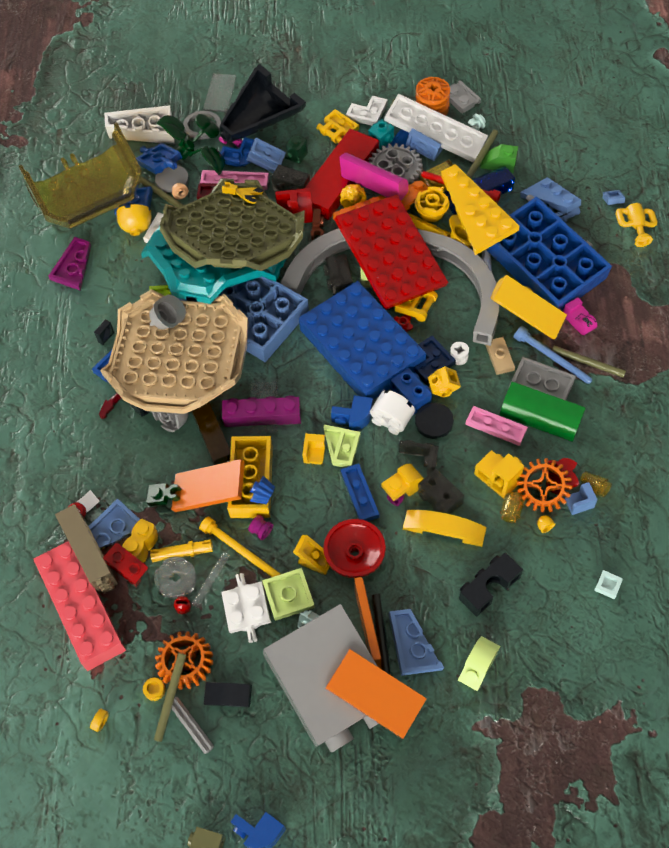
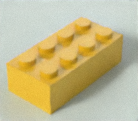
(257, 455)

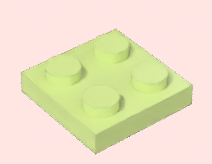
(288, 594)

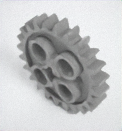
(399, 161)

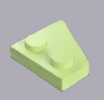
(341, 445)

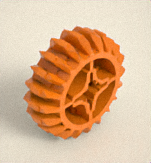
(553, 485)
(172, 648)

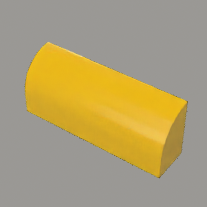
(528, 306)

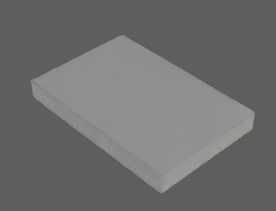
(544, 378)

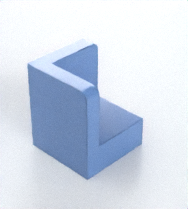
(582, 500)

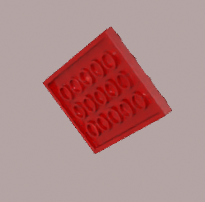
(391, 251)

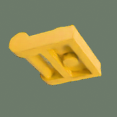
(410, 307)

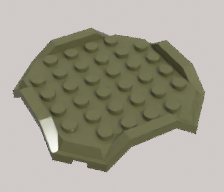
(232, 232)

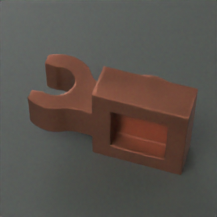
(318, 222)

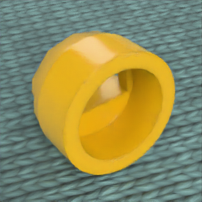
(545, 523)

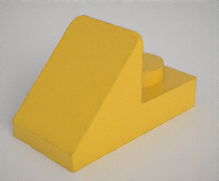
(311, 555)

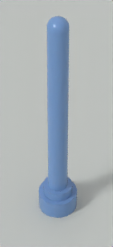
(523, 335)

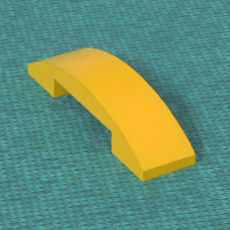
(446, 525)

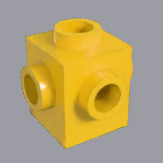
(444, 382)

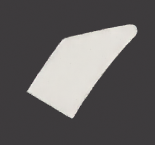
(89, 500)

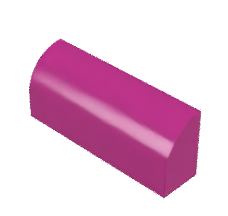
(372, 177)

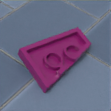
(72, 264)

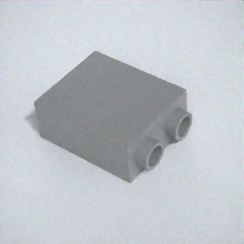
(304, 667)

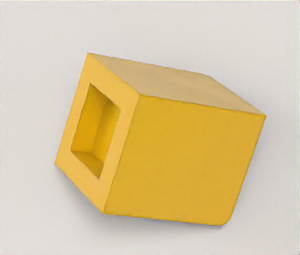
(314, 448)

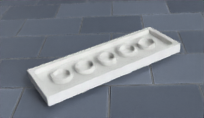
(448, 132)

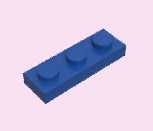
(359, 493)

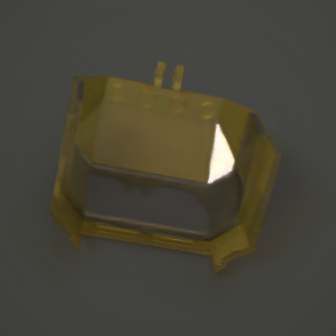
(88, 186)

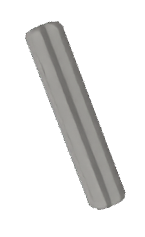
(192, 726)

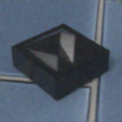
(104, 332)

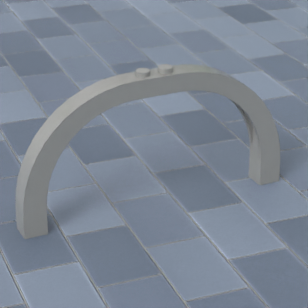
(439, 245)

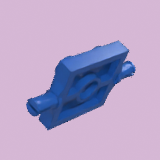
(158, 158)

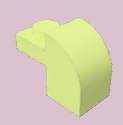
(479, 663)

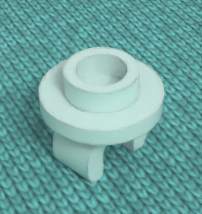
(477, 122)

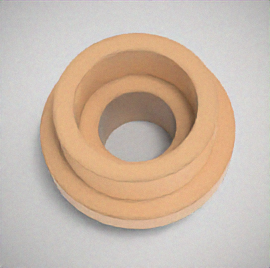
(177, 188)

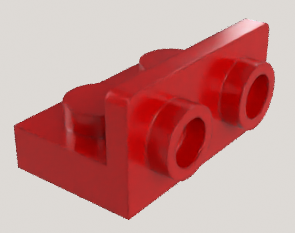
(125, 564)

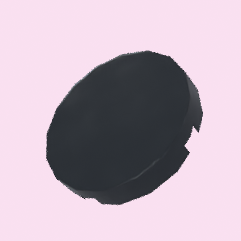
(434, 420)

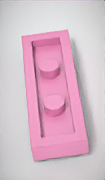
(496, 425)

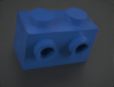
(410, 386)

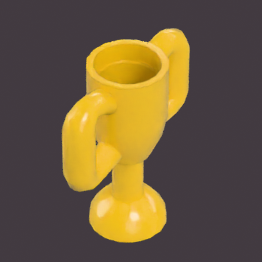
(636, 219)

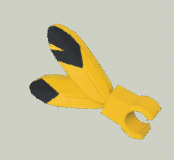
(245, 193)

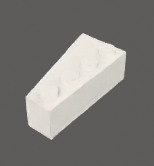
(140, 124)

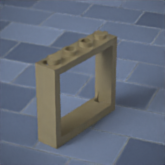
(86, 549)

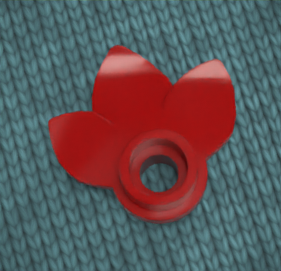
(568, 464)

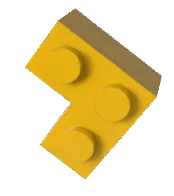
(499, 472)

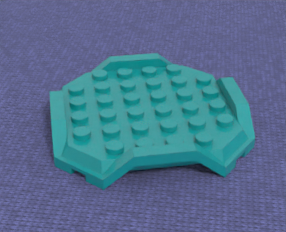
(201, 282)

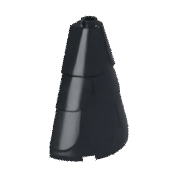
(258, 107)

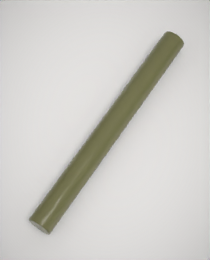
(482, 153)
(161, 193)
(589, 361)
(167, 706)

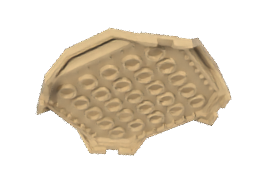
(178, 365)

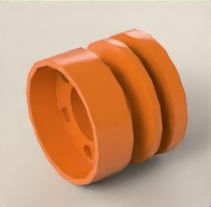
(434, 94)

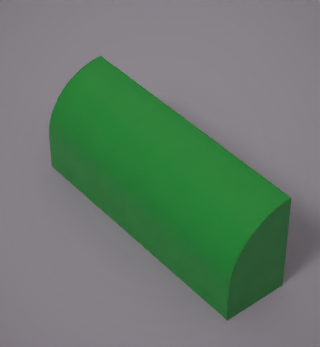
(542, 411)

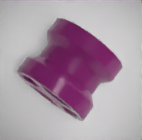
(260, 527)

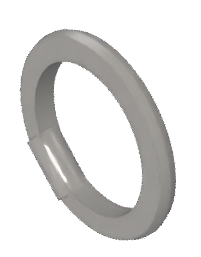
(189, 118)

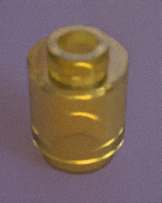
(512, 507)

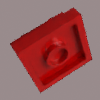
(296, 201)

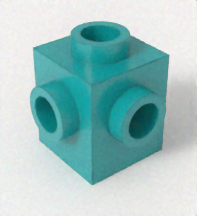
(383, 132)

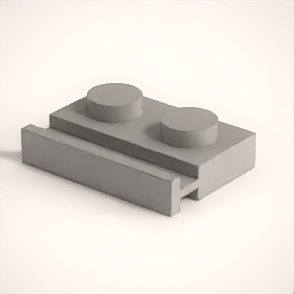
(463, 97)

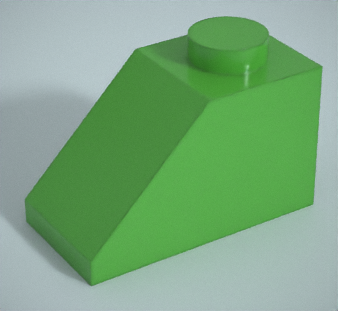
(500, 156)

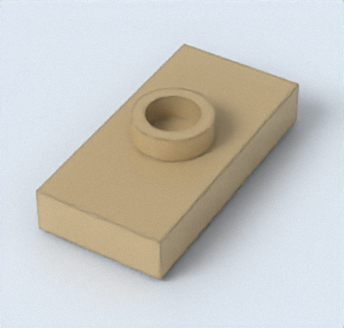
(500, 356)

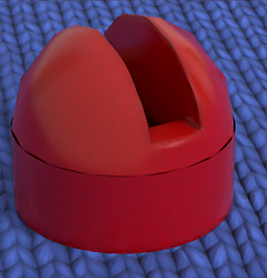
(182, 608)

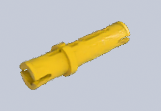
(189, 549)

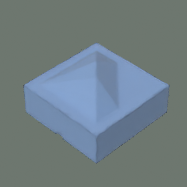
(613, 197)

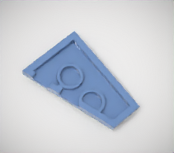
(412, 648)

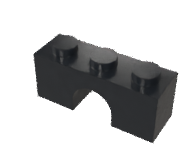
(501, 571)

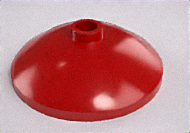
(354, 536)

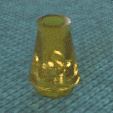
(599, 484)

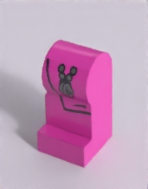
(579, 317)

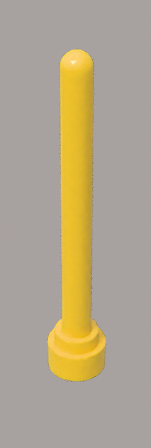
(209, 526)

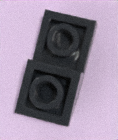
(227, 694)

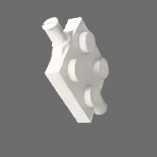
(246, 607)

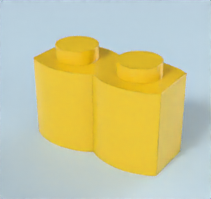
(141, 540)

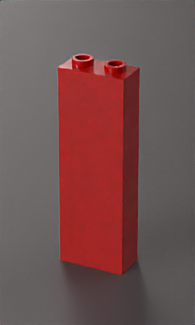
(327, 182)

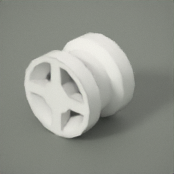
(462, 356)

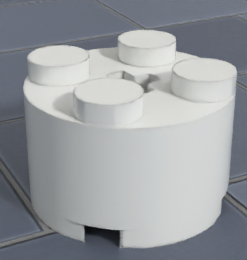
(392, 412)

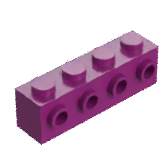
(261, 411)

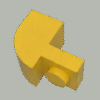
(402, 482)

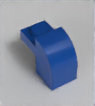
(357, 417)
(265, 833)

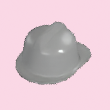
(167, 312)

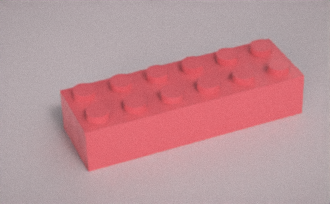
(79, 607)

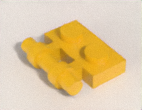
(338, 122)

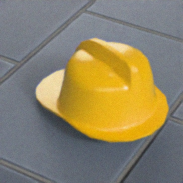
(458, 232)

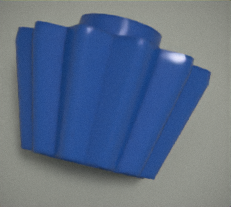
(262, 491)

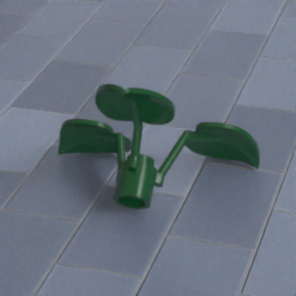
(176, 129)

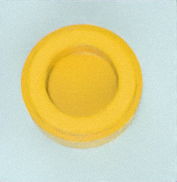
(154, 689)
(99, 720)

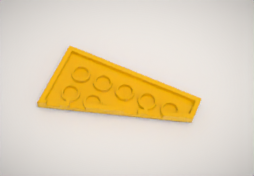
(479, 215)

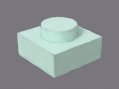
(608, 584)

